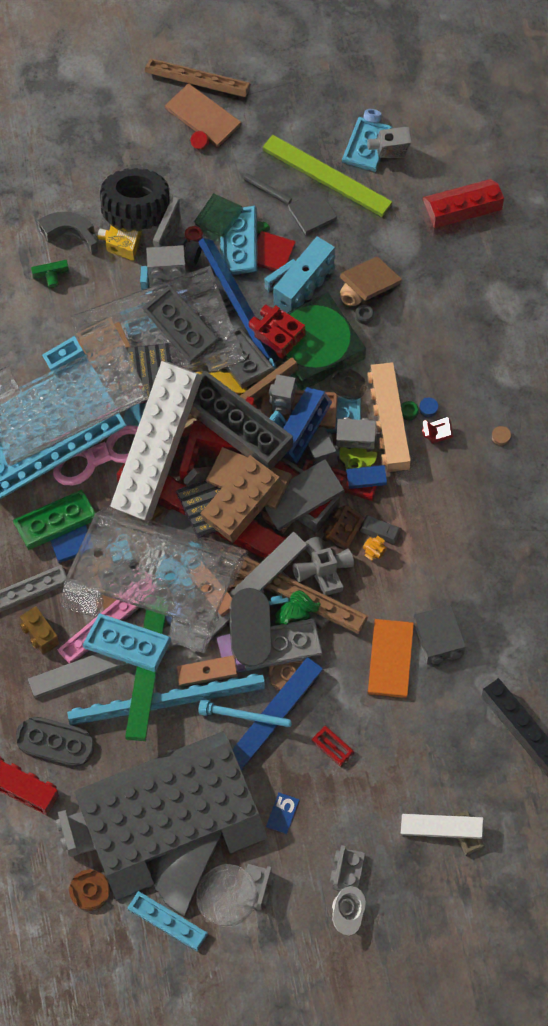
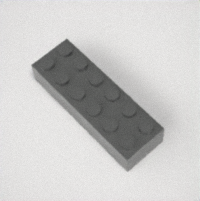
(240, 422)

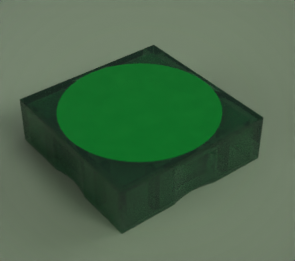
(328, 342)

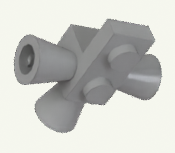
(323, 566)

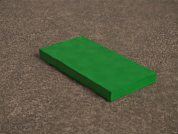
(54, 519)

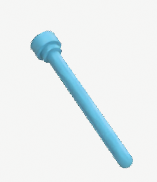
(207, 708)

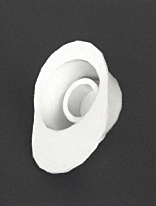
(348, 910)

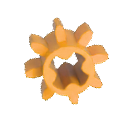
(374, 548)

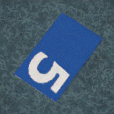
(282, 813)

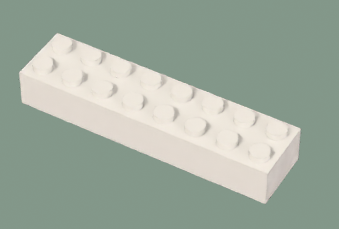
(156, 440)

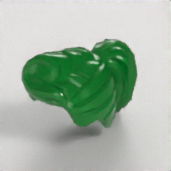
(296, 609)

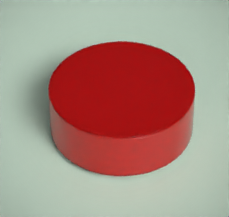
(199, 140)
(193, 233)

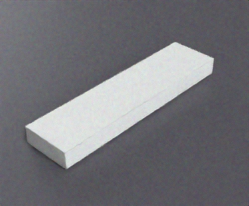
(442, 826)

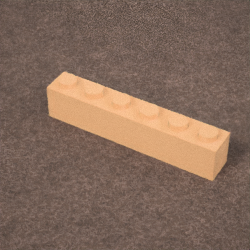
(390, 417)

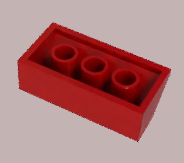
(464, 203)

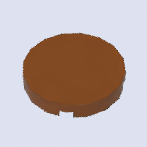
(89, 890)

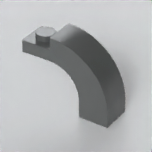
(68, 223)

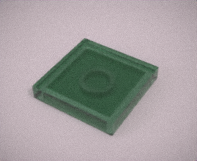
(218, 215)

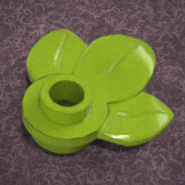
(357, 457)

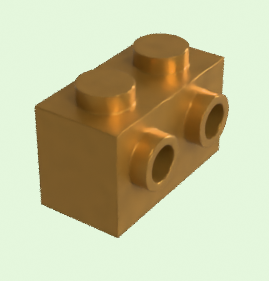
(39, 630)

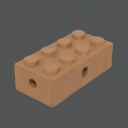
(241, 499)

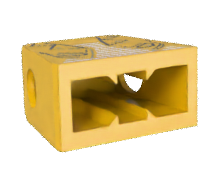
(121, 241)

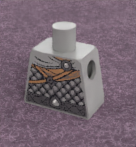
(391, 143)

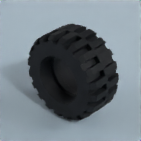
(134, 199)

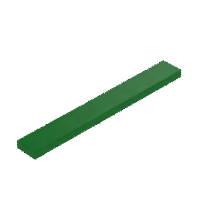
(143, 687)

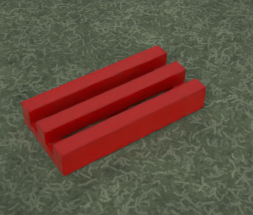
(328, 752)

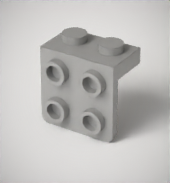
(76, 833)

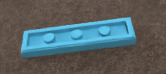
(167, 921)

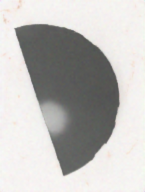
(180, 872)

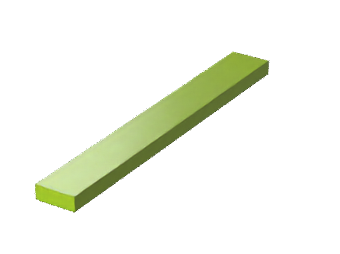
(327, 175)

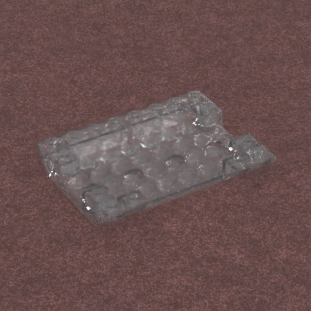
(159, 552)

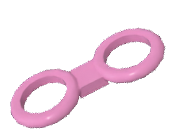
(95, 456)

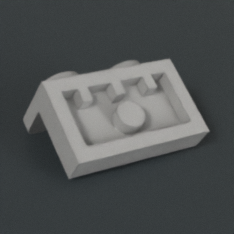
(348, 868)
(262, 878)

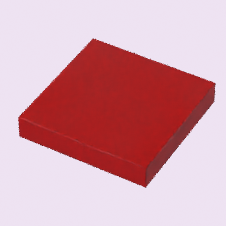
(273, 251)

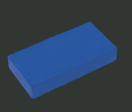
(366, 477)

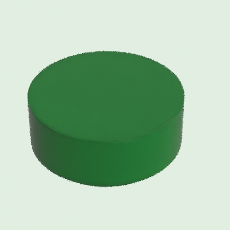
(409, 410)

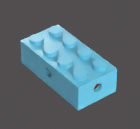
(305, 275)

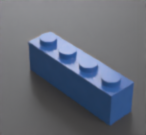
(305, 420)

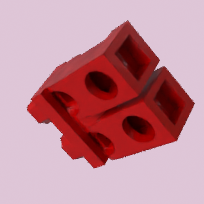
(277, 329)

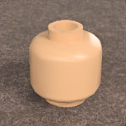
(349, 296)

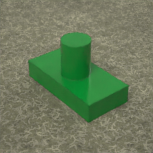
(50, 270)

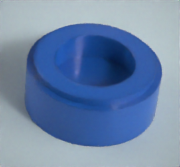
(428, 407)

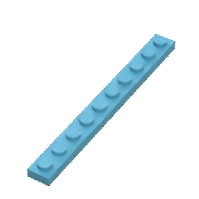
(173, 698)

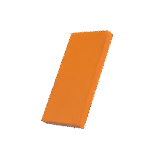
(390, 658)

